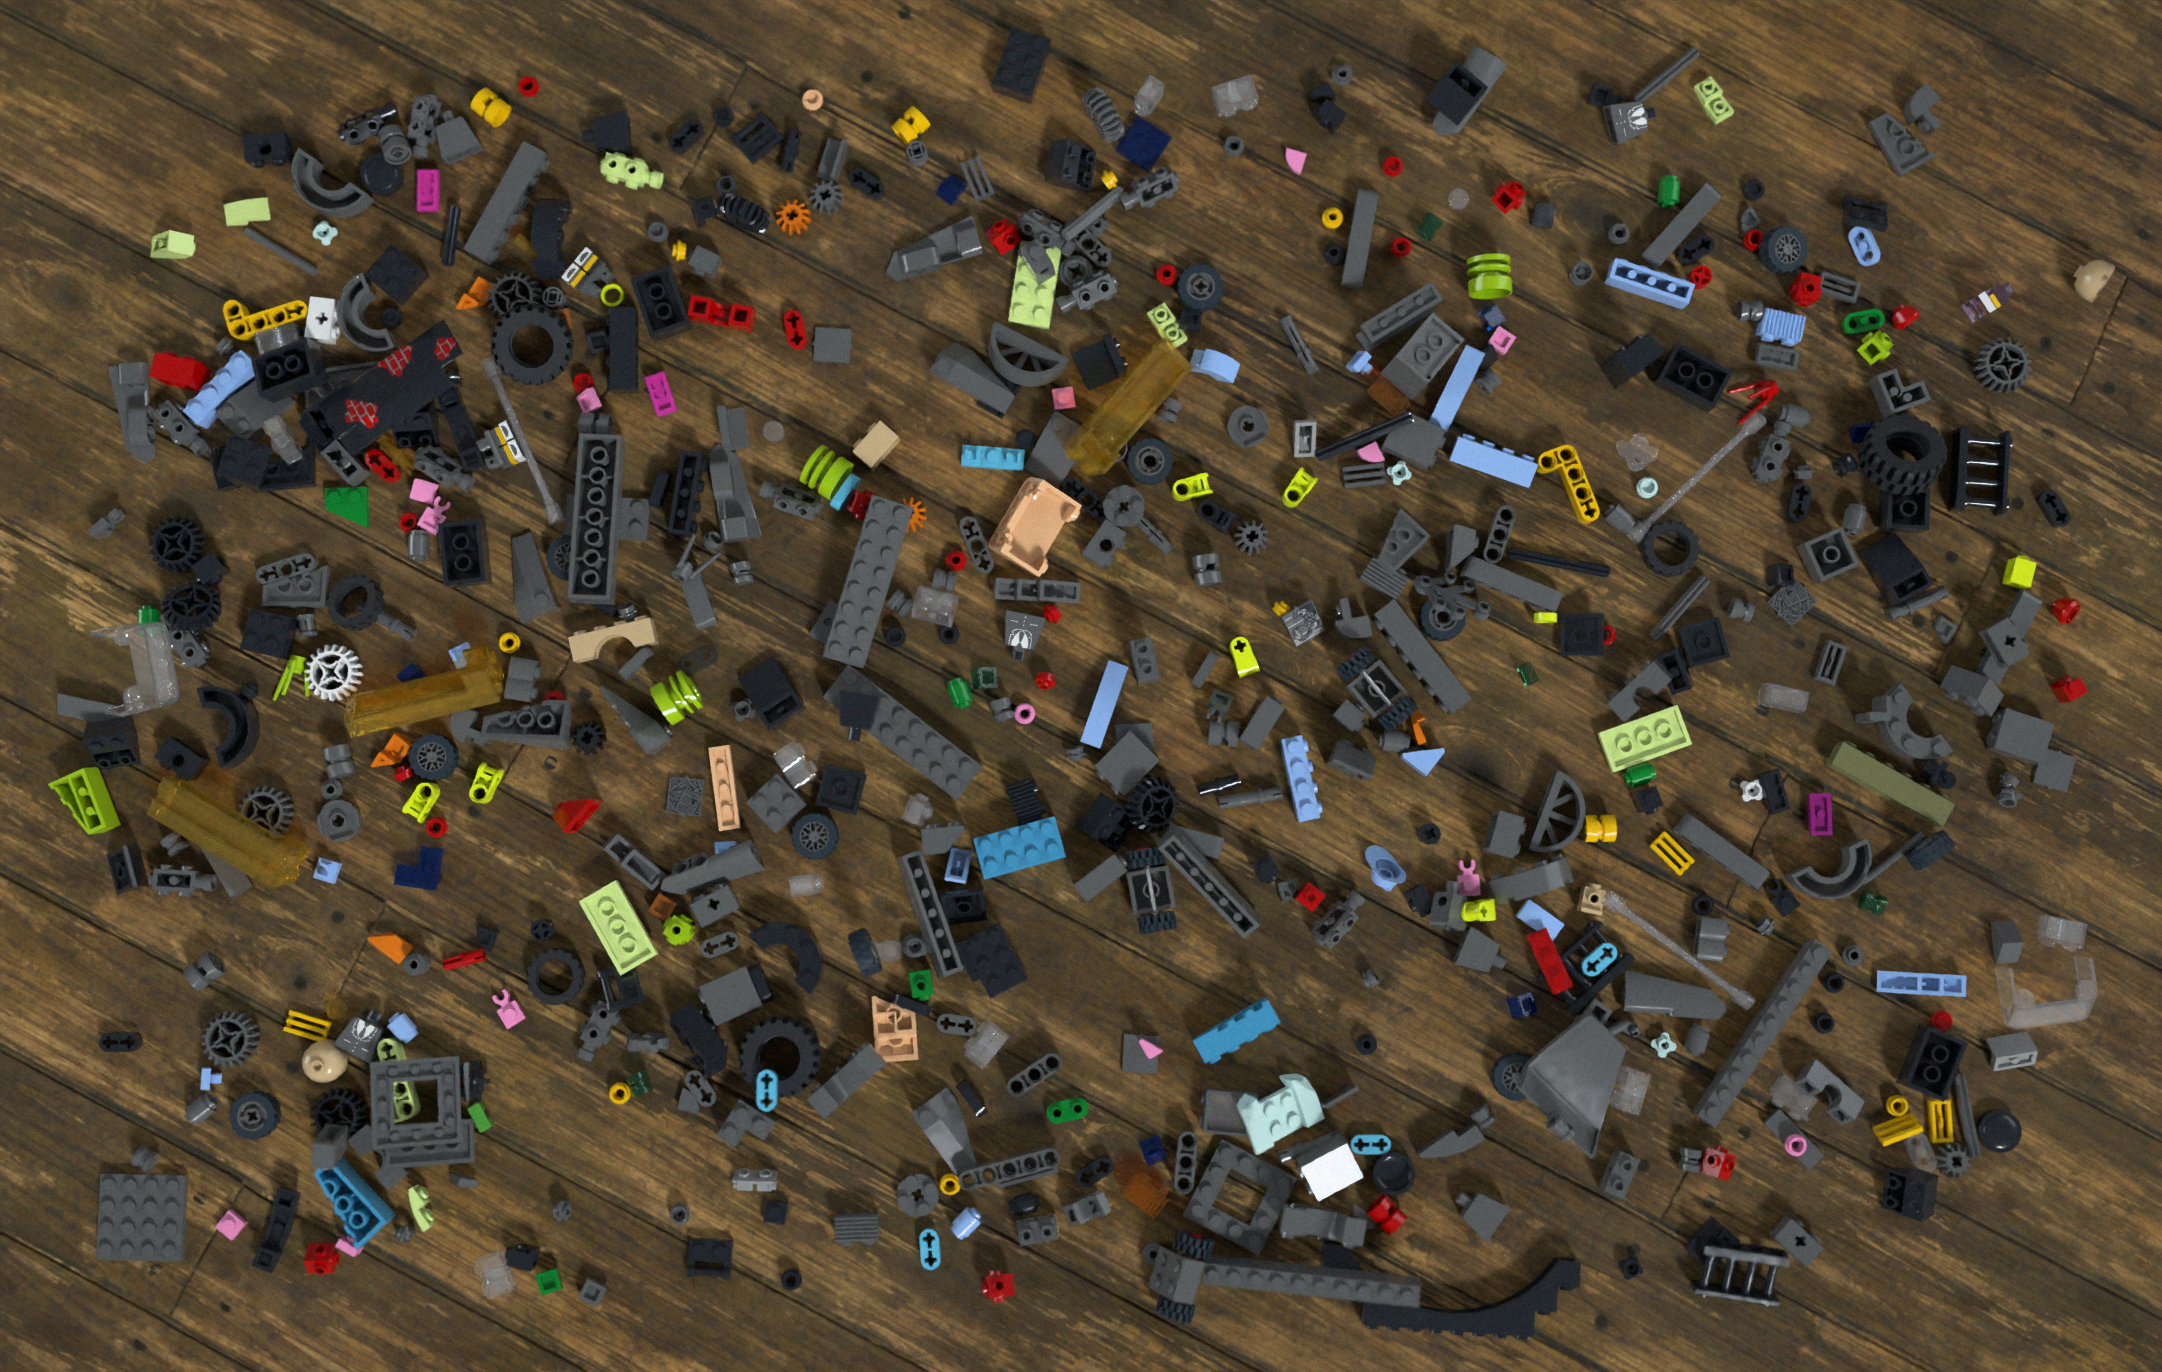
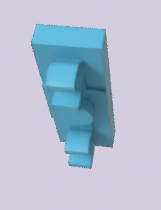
(993, 458)

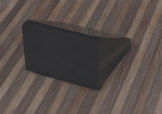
(1322, 93)
(1543, 215)
(597, 339)
(1489, 358)
(1780, 575)

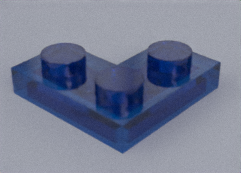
(424, 875)

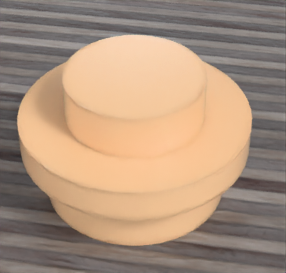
(812, 99)

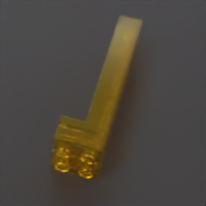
(1126, 408)
(428, 696)
(228, 833)

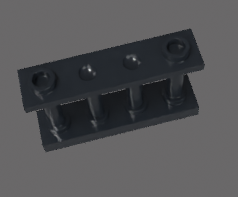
(1960, 480)
(1589, 988)
(1733, 1252)

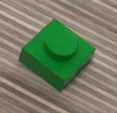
(549, 1281)

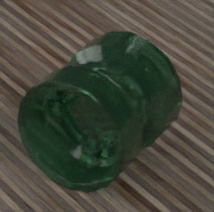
(1427, 228)
(1873, 903)
(639, 1083)

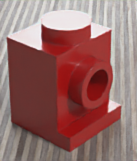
(2068, 688)

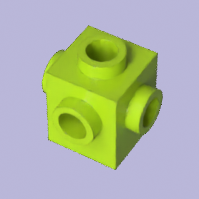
(1875, 347)
(685, 926)

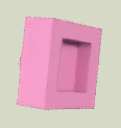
(1501, 340)
(1063, 398)
(589, 401)
(231, 1224)
(346, 1245)

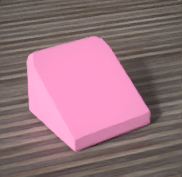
(424, 491)
(1150, 1049)

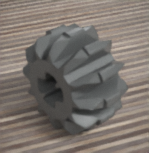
(829, 203)
(1257, 542)
(1959, 1156)

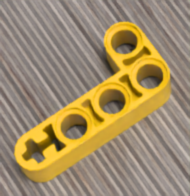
(271, 317)
(1571, 485)

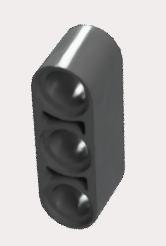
(1504, 527)
(699, 602)
(1204, 843)
(1028, 1082)
(1185, 1171)

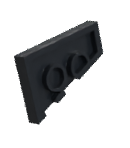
(293, 476)

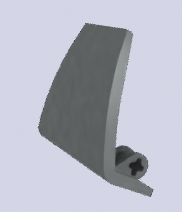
(1574, 1081)

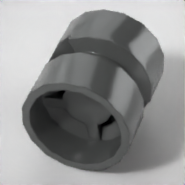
(394, 144)
(594, 424)
(1208, 577)
(1223, 732)
(338, 761)
(201, 972)

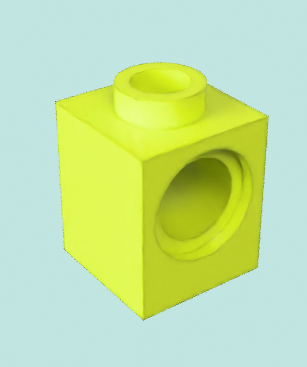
(2019, 572)

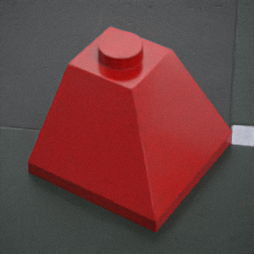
(575, 813)

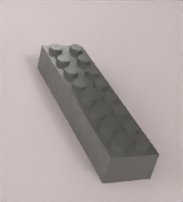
(596, 519)
(867, 581)
(910, 736)

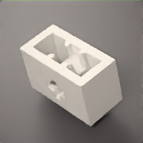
(319, 311)

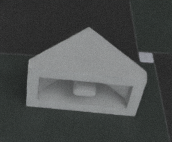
(1304, 438)

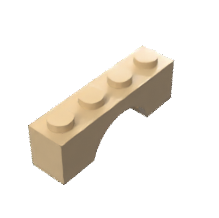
(588, 645)

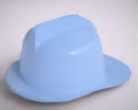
(1385, 869)

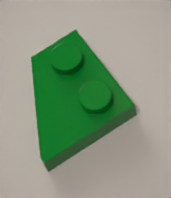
(349, 503)

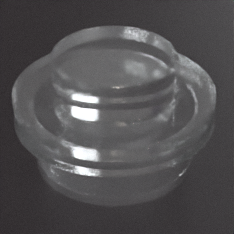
(1458, 199)

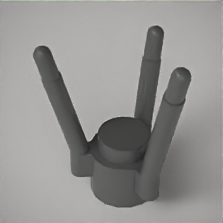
(684, 569)

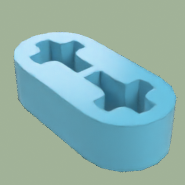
(845, 492)
(1602, 963)
(761, 1090)
(1370, 1149)
(924, 1249)

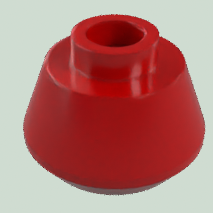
(1904, 316)
(2065, 610)

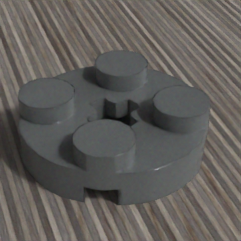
(1250, 415)
(1122, 518)
(333, 831)
(651, 1042)
(921, 1206)

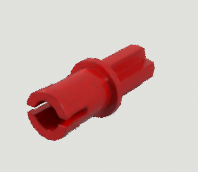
(464, 959)

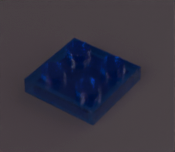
(1143, 144)

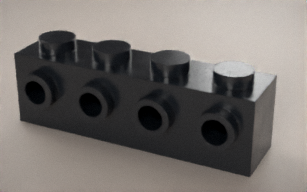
(623, 350)
(687, 493)

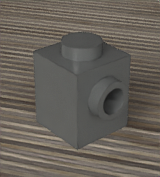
(704, 262)
(1349, 716)

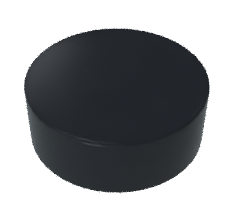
(1753, 190)

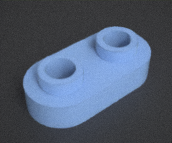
(1862, 247)

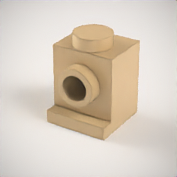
(1585, 903)

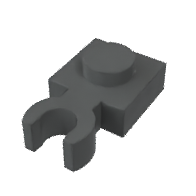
(104, 526)
(1219, 704)

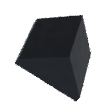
(127, 869)
(964, 905)

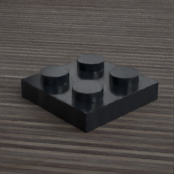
(1582, 634)
(1703, 642)
(841, 789)

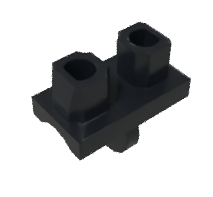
(1937, 774)
(473, 1080)

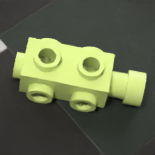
(622, 171)

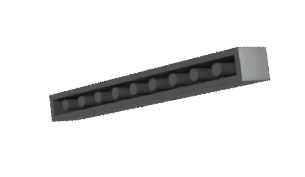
(1761, 1032)
(1312, 1280)

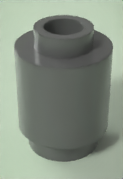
(1794, 415)
(1619, 518)
(1854, 519)
(418, 545)
(1394, 741)
(423, 961)
(1696, 1039)
(201, 1108)

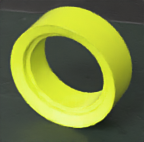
(622, 295)
(1545, 617)

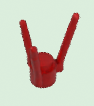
(1765, 390)

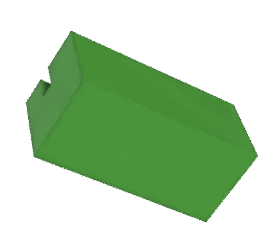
(479, 1117)

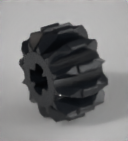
(582, 734)

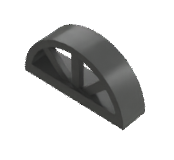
(1028, 349)
(1549, 802)

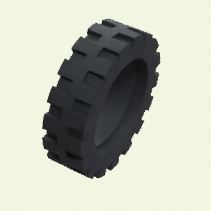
(1691, 548)
(368, 614)
(536, 987)

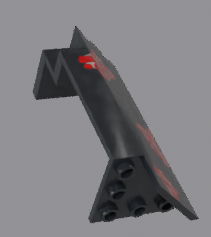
(393, 389)

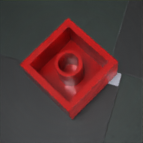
(179, 371)

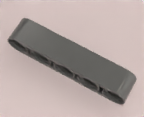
(1681, 225)
(1359, 239)
(1511, 584)
(2022, 614)
(1721, 851)
(1000, 1173)

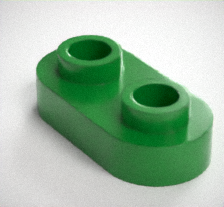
(1861, 321)
(1067, 1110)

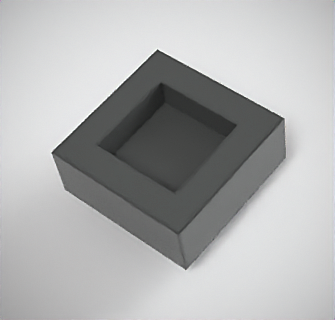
(592, 1292)

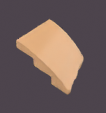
(894, 1031)

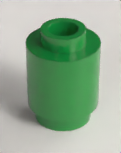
(1668, 191)
(148, 614)
(959, 693)
(1639, 774)

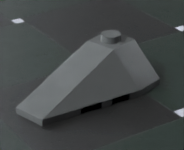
(969, 374)
(532, 585)
(539, 725)
(646, 730)
(946, 1129)

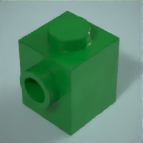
(922, 984)

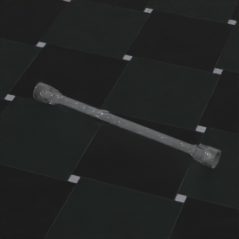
(1751, 426)
(552, 511)
(1739, 996)

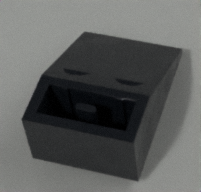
(1895, 569)
(771, 694)

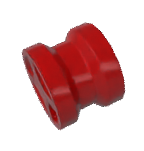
(1703, 274)

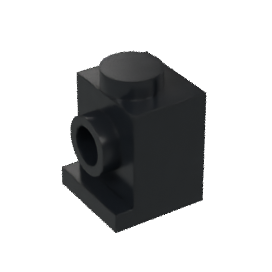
(1329, 116)
(1419, 900)
(522, 1257)

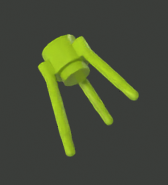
(294, 665)

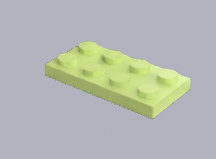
(1033, 303)
(1644, 738)
(618, 927)

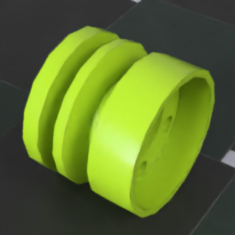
(1489, 276)
(823, 470)
(676, 697)

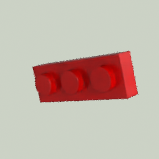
(1549, 961)

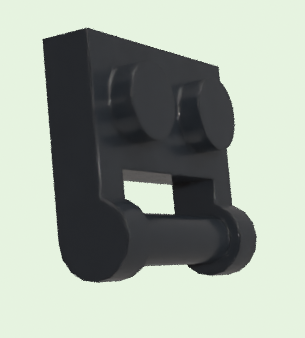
(760, 142)
(1865, 213)
(628, 987)
(1711, 1229)
(710, 1251)

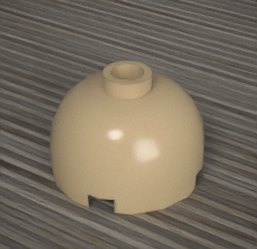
(2092, 278)
(324, 1061)

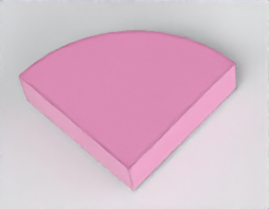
(1295, 160)
(1371, 453)

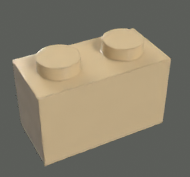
(875, 445)

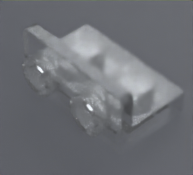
(1791, 1097)

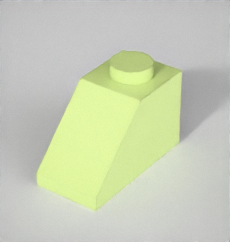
(172, 245)

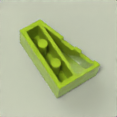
(88, 799)

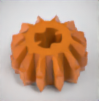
(798, 222)
(917, 514)

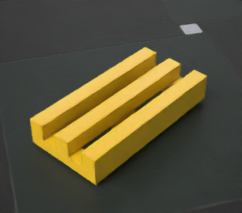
(1687, 857)
(290, 1021)
(1932, 1122)
(1896, 1126)

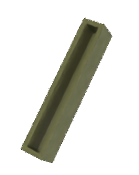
(1890, 784)

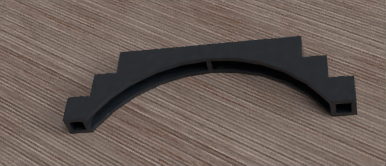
(1505, 1317)

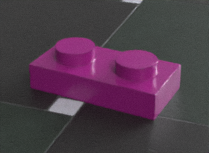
(1819, 814)

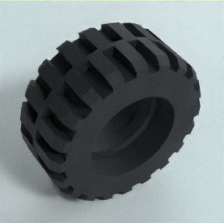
(517, 369)
(1911, 436)
(786, 1027)

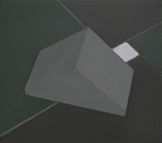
(2006, 941)

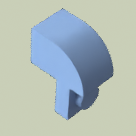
(1215, 364)

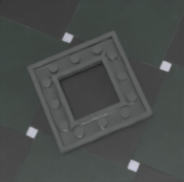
(387, 1073)
(1251, 1235)

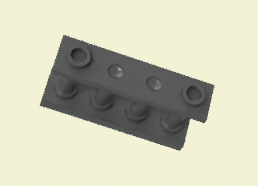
(1398, 317)

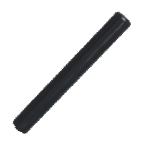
(1364, 436)
(1558, 562)

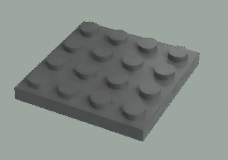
(142, 1217)

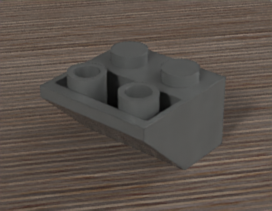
(940, 840)

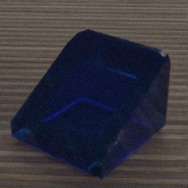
(951, 189)
(1491, 317)
(1859, 431)
(410, 673)
(1522, 1005)
(1153, 1150)

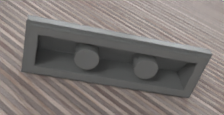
(83, 708)
(232, 879)

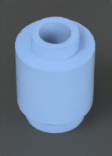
(402, 1027)
(966, 1222)

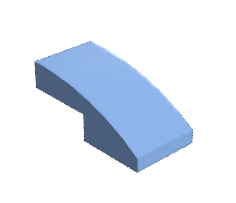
(1539, 918)

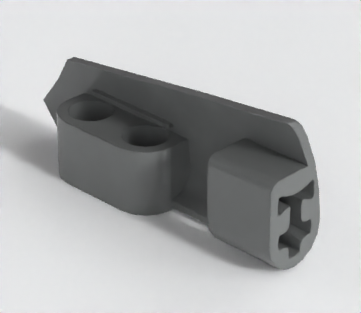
(1486, 69)
(932, 252)
(136, 415)
(732, 497)
(705, 871)
(1667, 997)

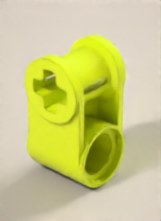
(1300, 485)
(1196, 487)
(1244, 661)
(485, 781)
(419, 804)
(1478, 910)

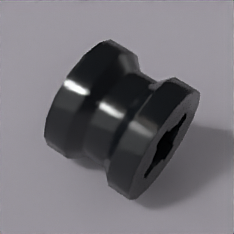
(1844, 465)
(1424, 833)
(537, 930)

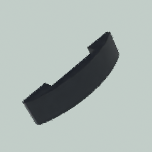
(462, 430)
(278, 1230)

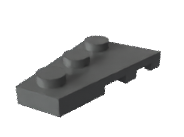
(1898, 146)
(1401, 542)
(303, 591)

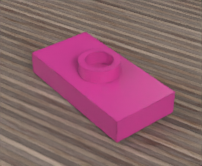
(428, 190)
(661, 394)

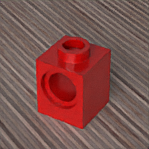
(1309, 896)

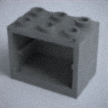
(1422, 356)

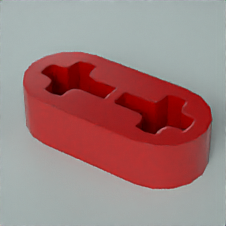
(790, 330)
(379, 469)

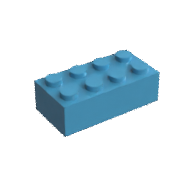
(1019, 847)

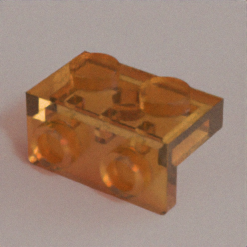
(1389, 397)

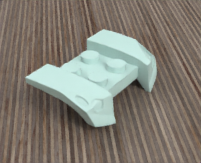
(1280, 1112)

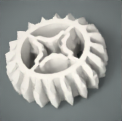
(327, 679)

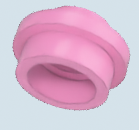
(1024, 706)
(1801, 1145)

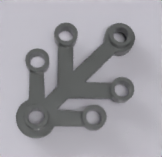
(1430, 587)

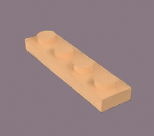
(724, 788)

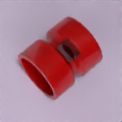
(1389, 1216)

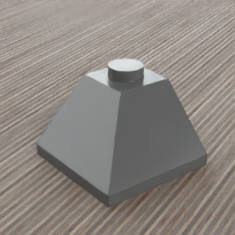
(1459, 545)

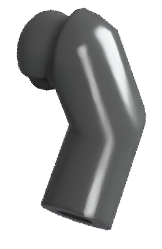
(1624, 1026)

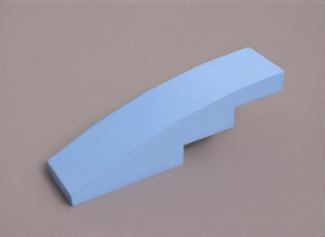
(1457, 387)
(1104, 704)
(1921, 983)

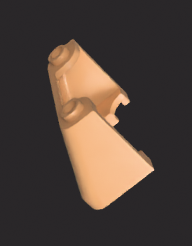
(1033, 524)

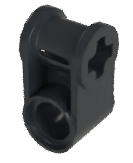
(1218, 517)

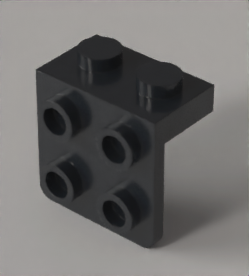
(1100, 362)

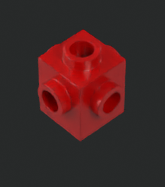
(1509, 196)
(1003, 236)
(1805, 289)
(859, 503)
(1718, 1162)
(321, 1258)
(1005, 1283)

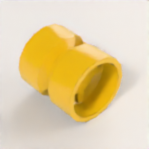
(488, 105)
(912, 124)
(1599, 828)

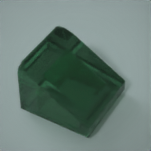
(1527, 674)
(984, 678)

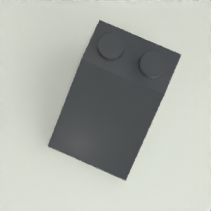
(247, 412)
(1048, 456)
(1352, 761)

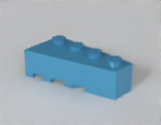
(1236, 1030)
(355, 1202)

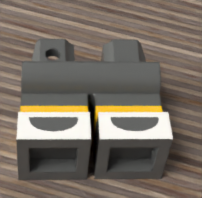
(594, 267)
(504, 447)
(1037, 1231)

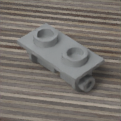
(745, 1178)

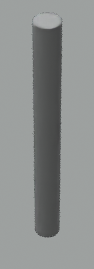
(280, 251)
(1893, 857)

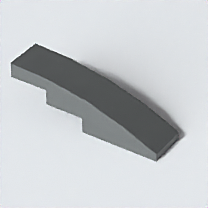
(1036, 590)

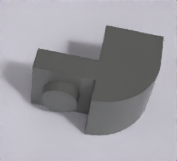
(1918, 110)
(1350, 627)
(463, 727)
(1086, 1207)

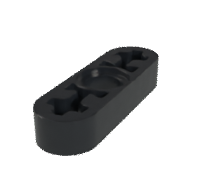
(1087, 491)

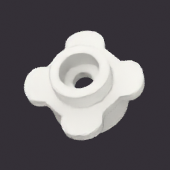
(1757, 790)

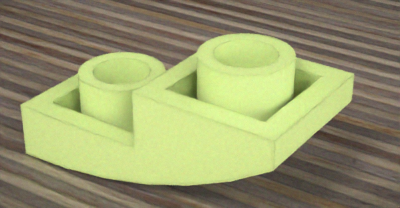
(1712, 100)
(246, 210)
(1166, 325)
(418, 1199)

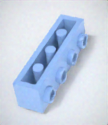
(1649, 283)
(227, 382)
(1493, 461)
(1299, 778)

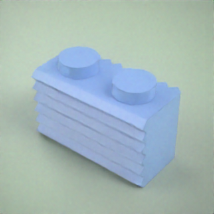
(1781, 327)

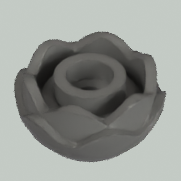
(910, 951)

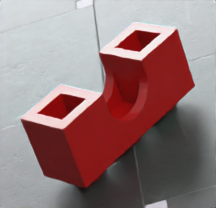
(733, 317)

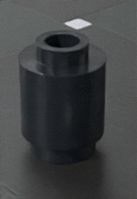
(1024, 1204)

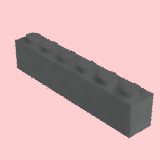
(507, 203)
(1421, 657)
(1209, 882)
(929, 914)

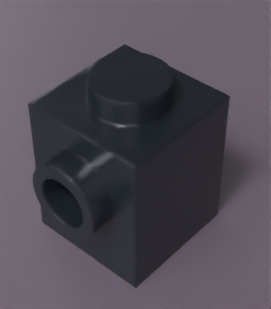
(210, 569)
(1647, 800)
(1265, 869)

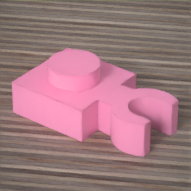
(431, 517)
(1468, 882)
(511, 1012)

